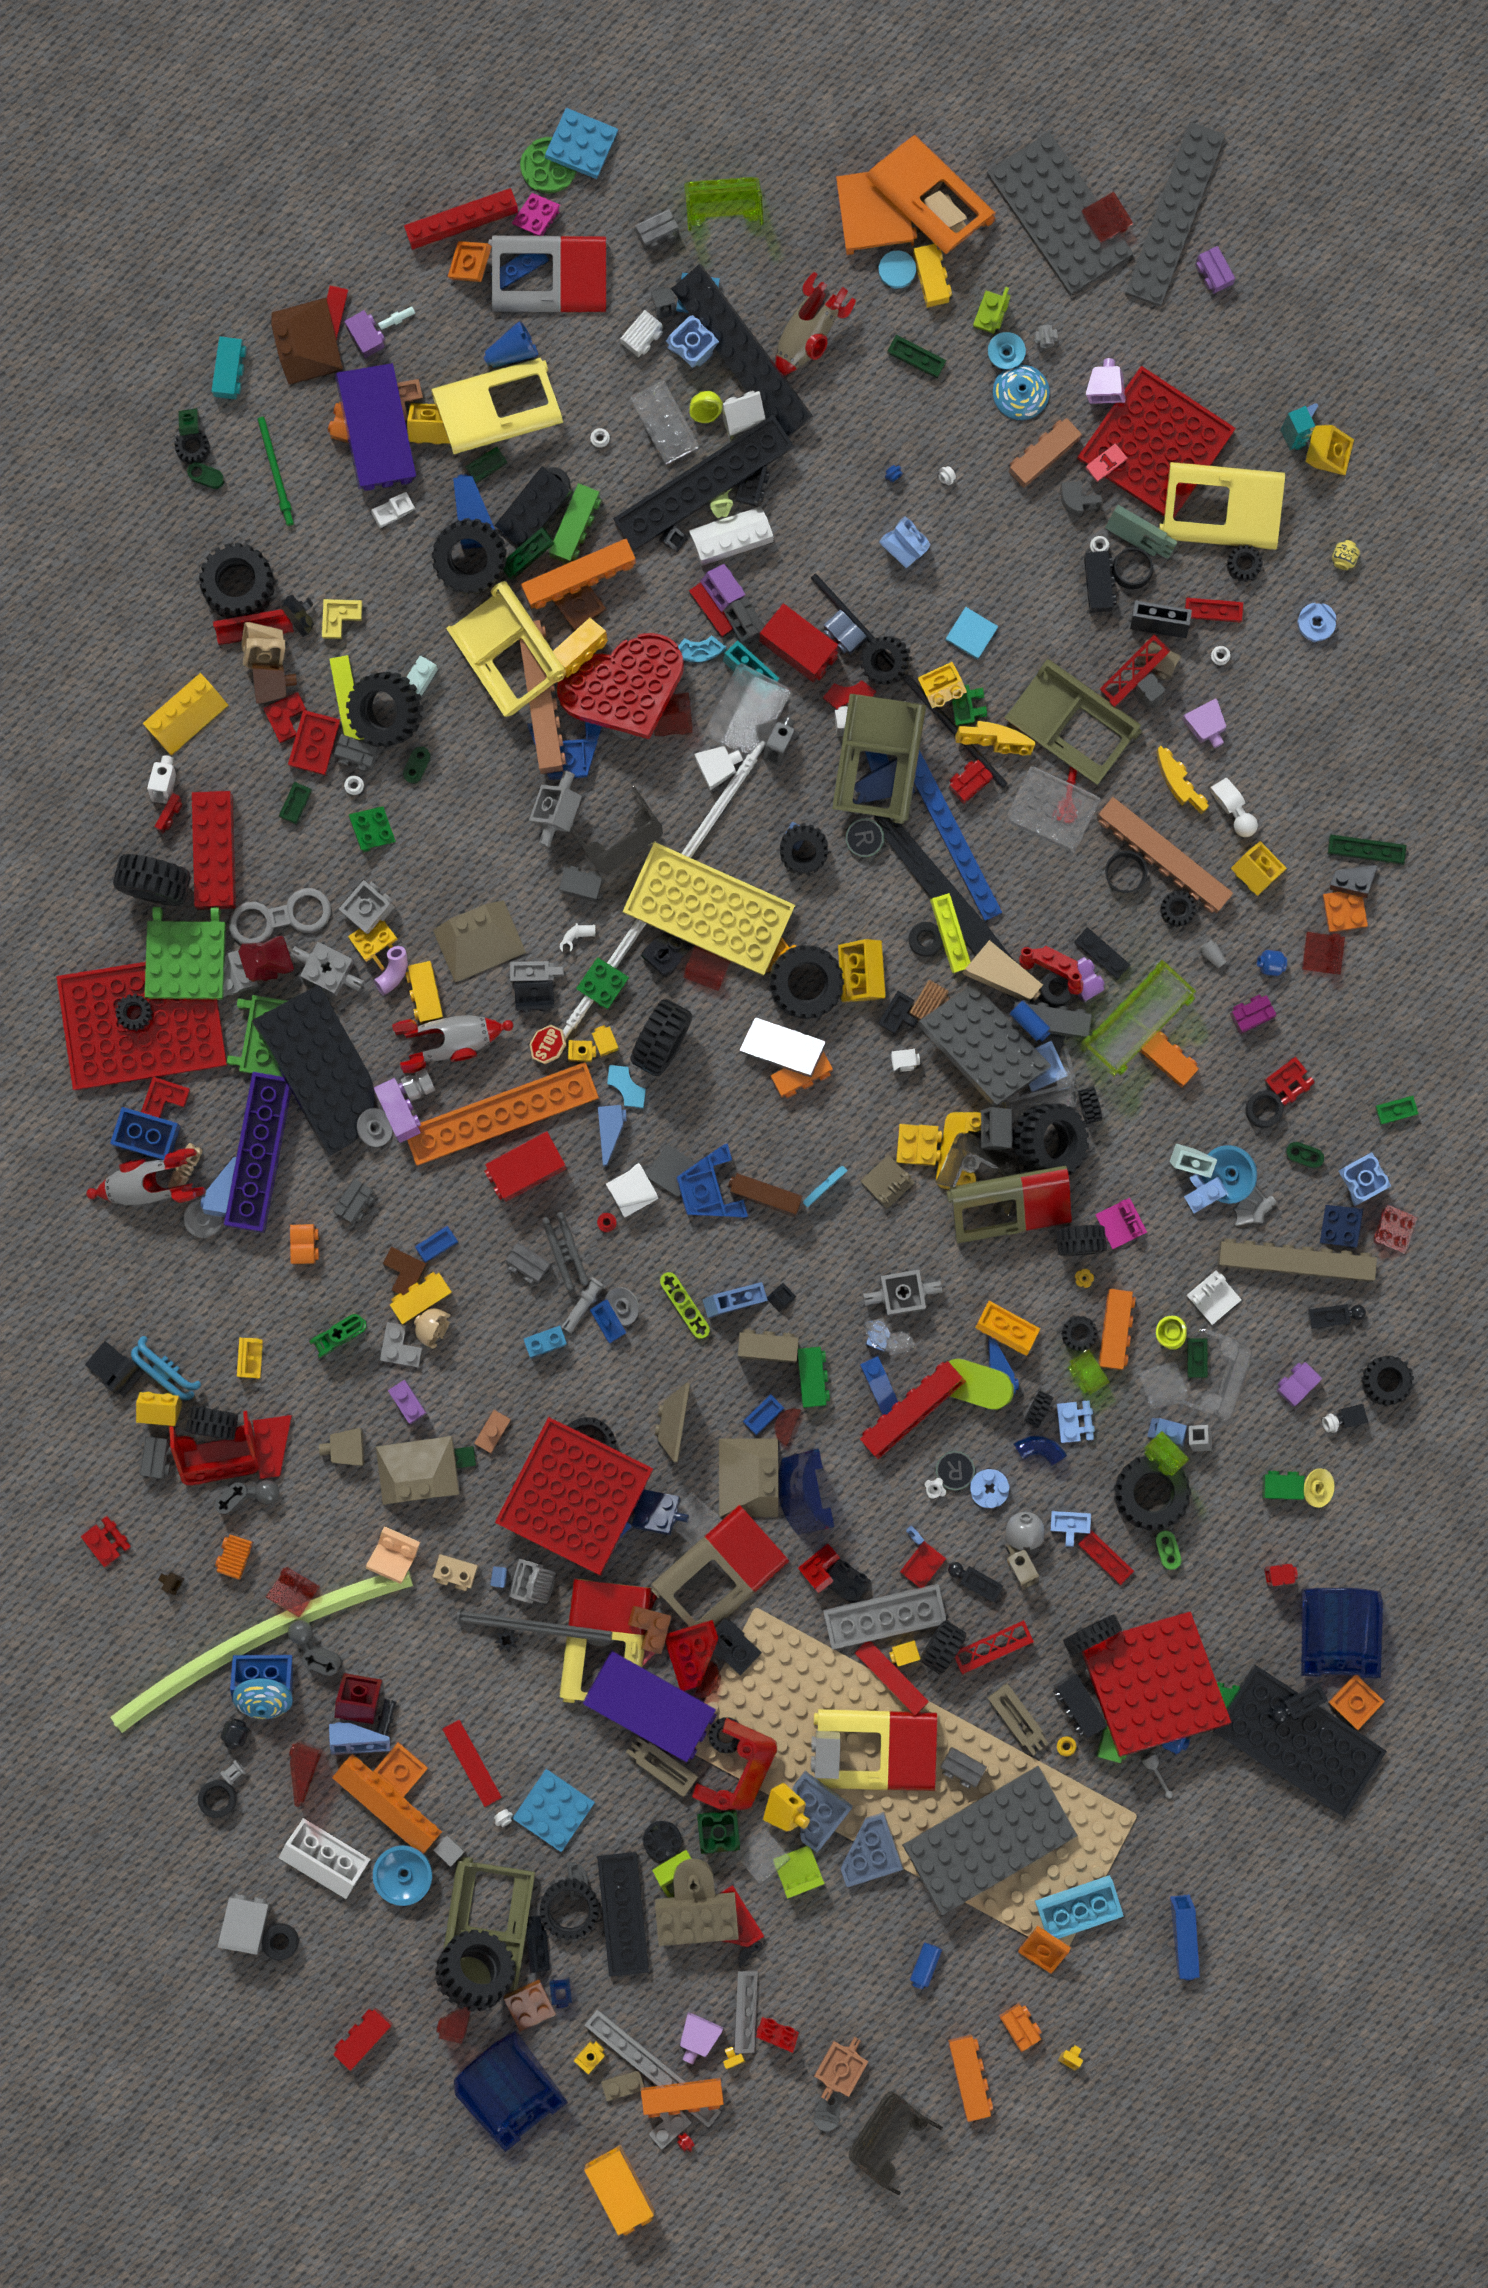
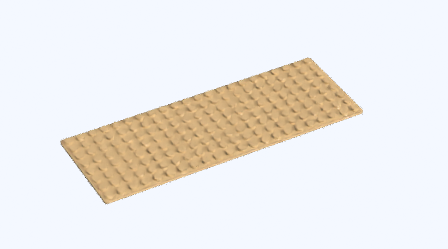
(803, 1675)

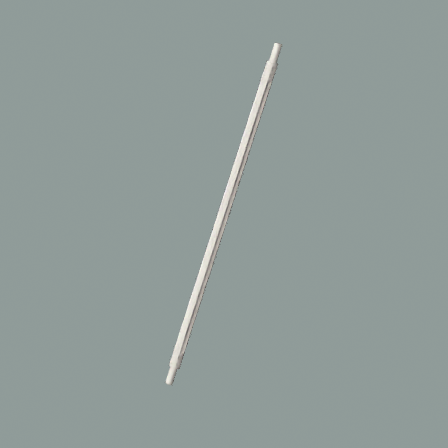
(689, 850)

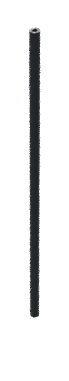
(909, 681)

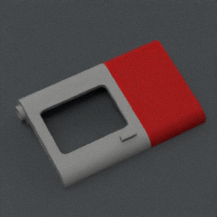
(577, 274)

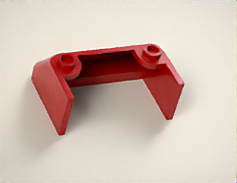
(215, 1459)
(759, 1752)

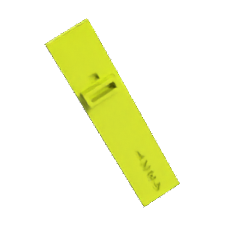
(343, 685)

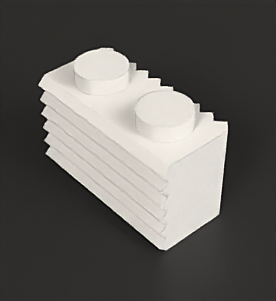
(642, 333)

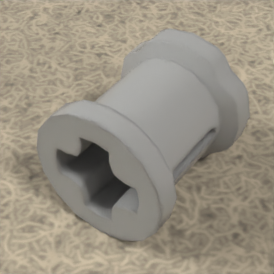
(233, 1772)

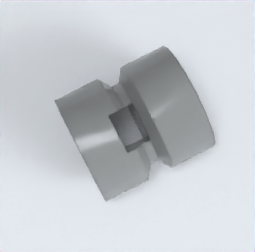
(418, 1085)

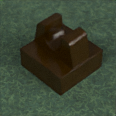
(171, 1582)

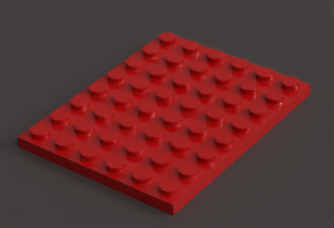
(102, 1052)

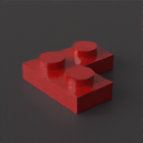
(279, 715)
(162, 1092)
(815, 1568)

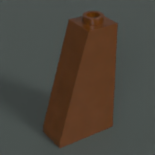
(765, 1194)

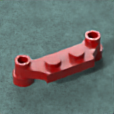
(1054, 962)

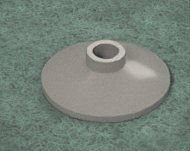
(379, 1121)
(617, 1298)

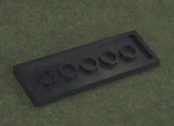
(623, 1914)

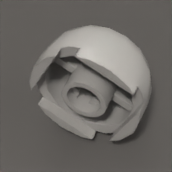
(1025, 1530)

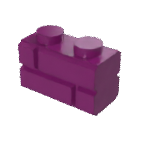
(1252, 1014)

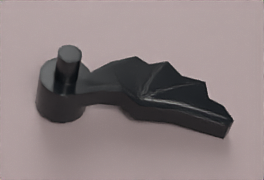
(747, 1952)

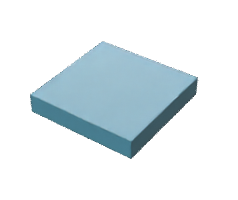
(971, 633)

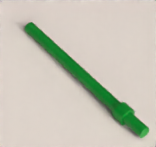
(285, 506)

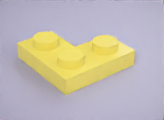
(335, 613)

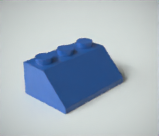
(262, 1666)

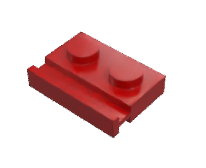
(922, 1565)

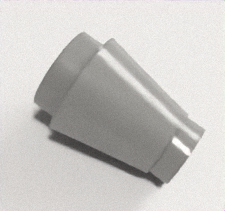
(1212, 952)

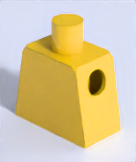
(785, 1809)

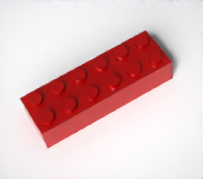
(213, 850)

